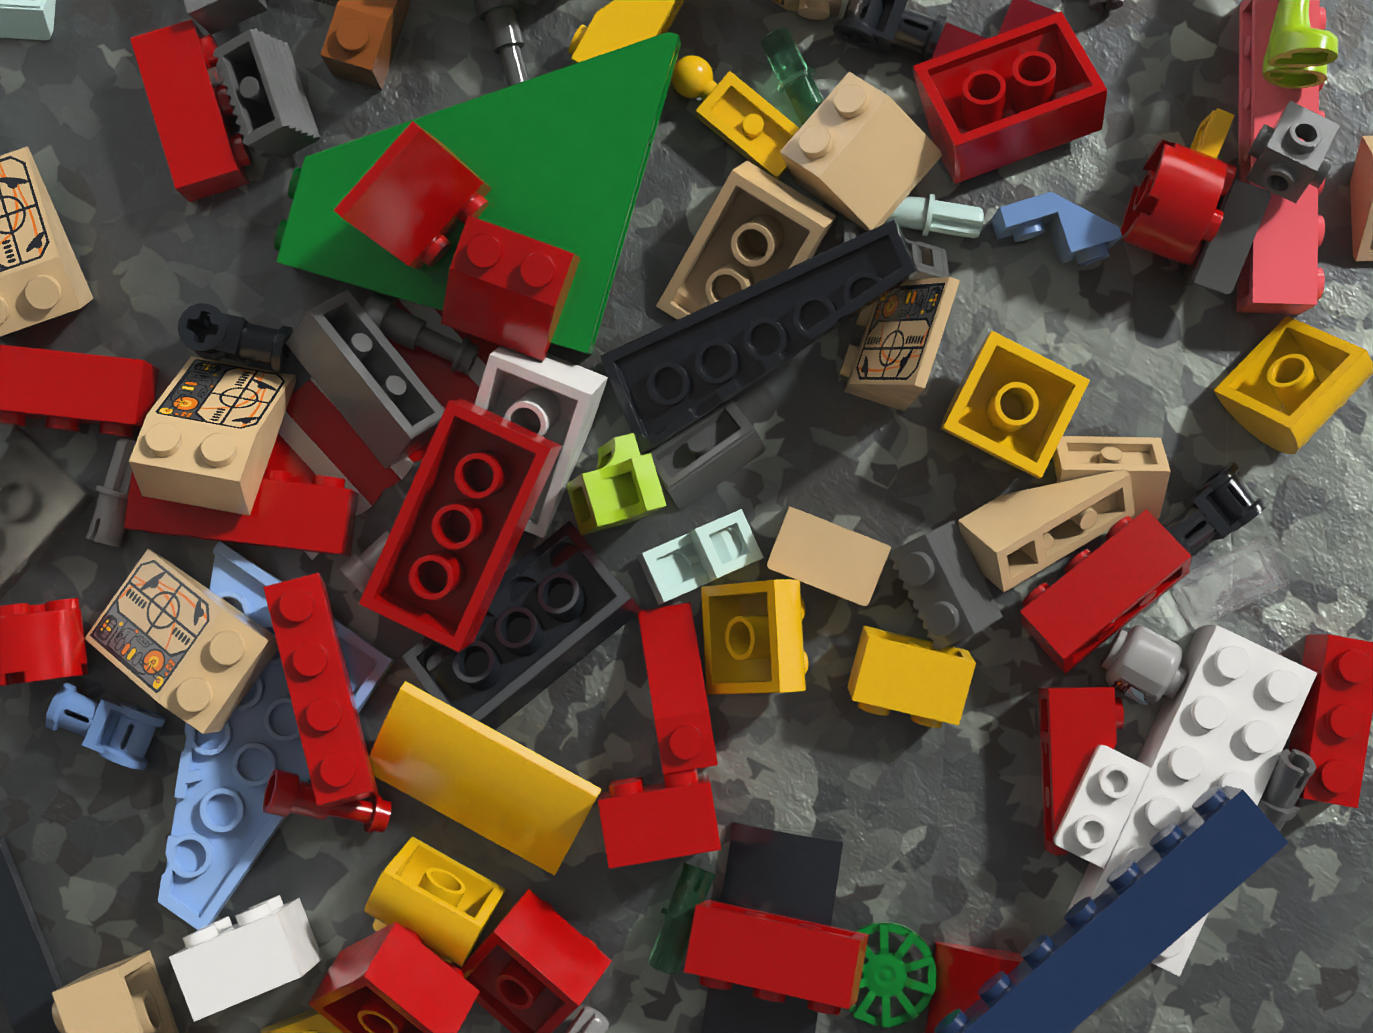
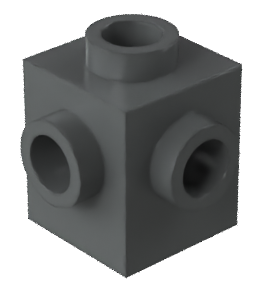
(1287, 163)

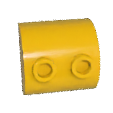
(1293, 384)
(1014, 404)
(754, 637)
(434, 899)

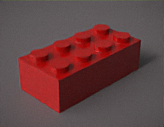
(460, 524)

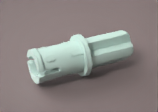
(938, 217)

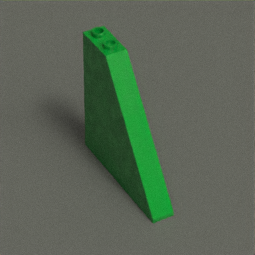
(560, 168)

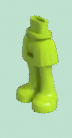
(1295, 51)

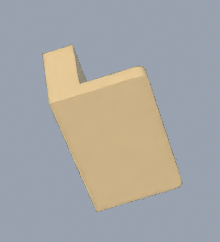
(1139, 456)
(828, 556)

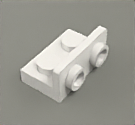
(1101, 805)

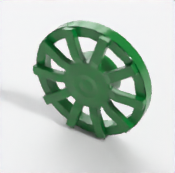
(887, 976)

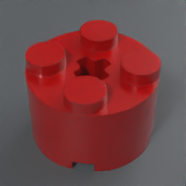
(1177, 202)
(41, 641)

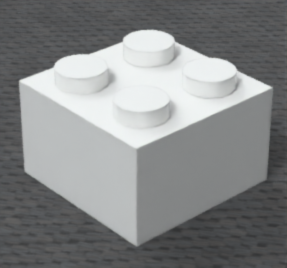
(243, 960)

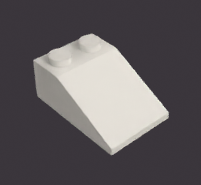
(550, 400)

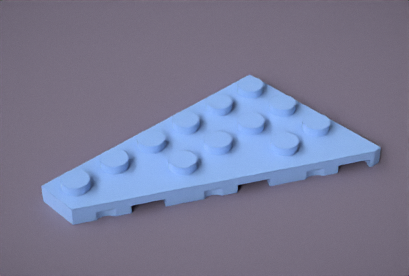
(225, 773)

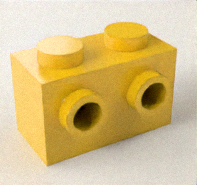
(910, 677)

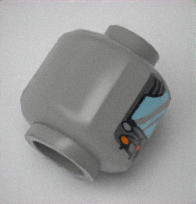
(1143, 665)

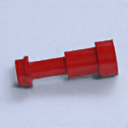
(290, 795)

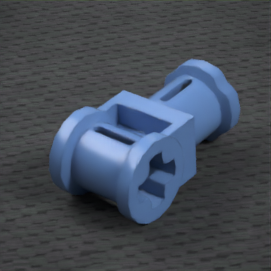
(110, 727)

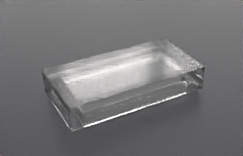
(1229, 582)

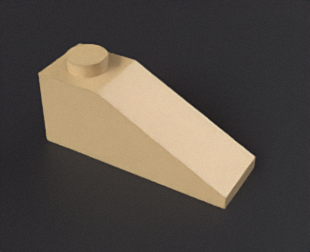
(1042, 524)

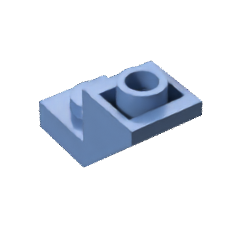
(1072, 228)

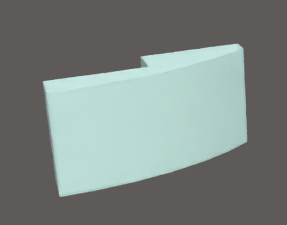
(700, 557)

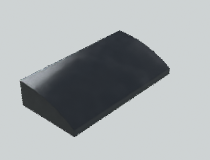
(538, 626)
(784, 876)

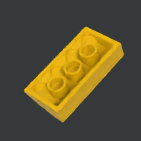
(481, 778)

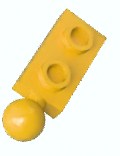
(736, 114)

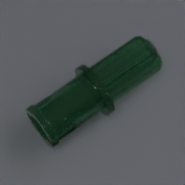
(792, 72)
(677, 924)

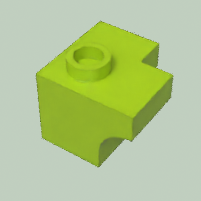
(619, 488)

